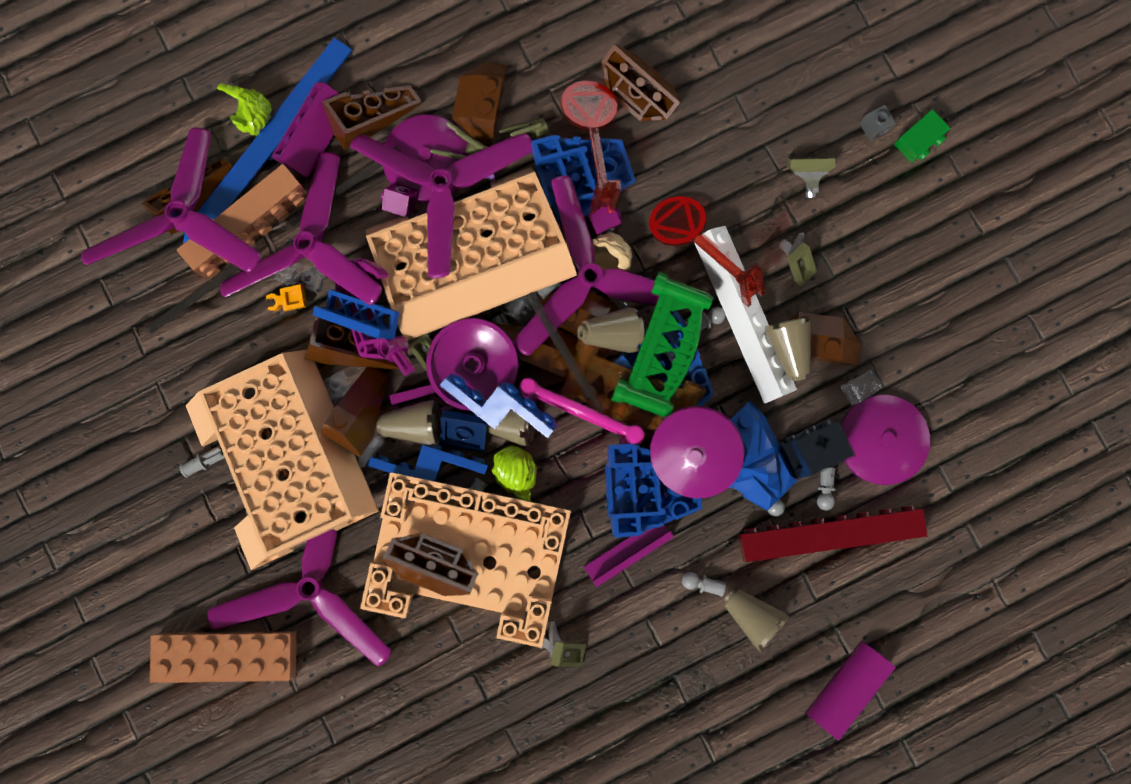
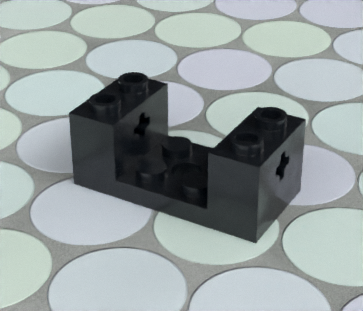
(817, 448)

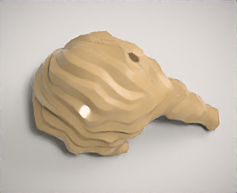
(612, 252)

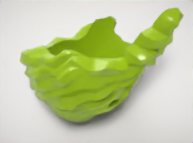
(252, 109)
(515, 471)

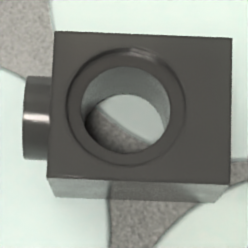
(877, 123)

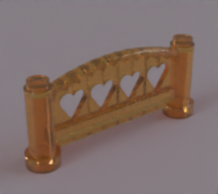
(594, 366)

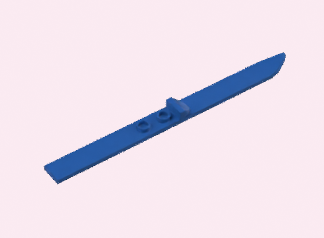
(268, 139)

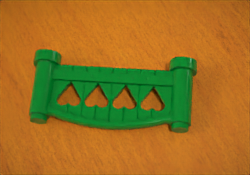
(638, 389)

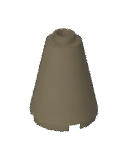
(614, 331)
(793, 346)
(413, 423)
(514, 429)
(755, 617)

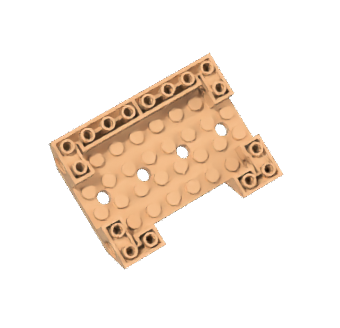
(483, 270)
(322, 474)
(482, 525)

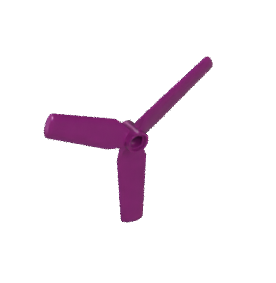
(459, 175)
(180, 215)
(309, 245)
(573, 293)
(285, 595)

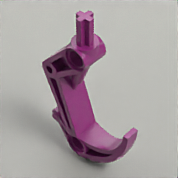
(371, 347)

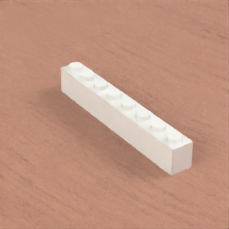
(746, 322)

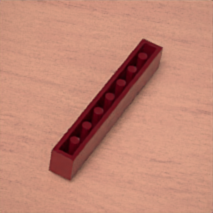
(832, 535)

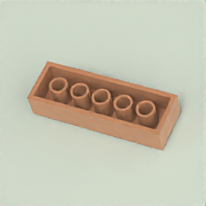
(249, 218)
(223, 656)

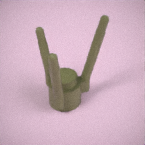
(536, 129)
(472, 147)

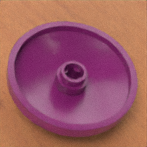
(416, 139)
(477, 353)
(887, 439)
(697, 452)

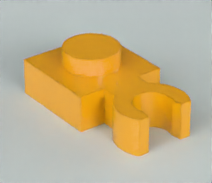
(290, 298)

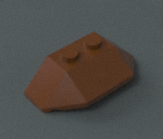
(638, 86)
(480, 101)
(592, 307)
(832, 340)
(431, 564)

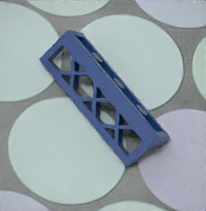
(354, 321)

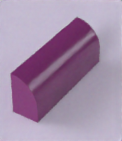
(307, 133)
(850, 690)

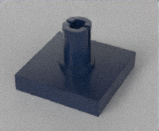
(463, 431)

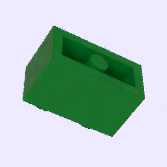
(922, 136)

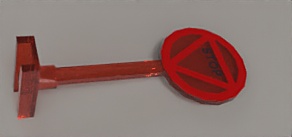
(593, 108)
(682, 221)

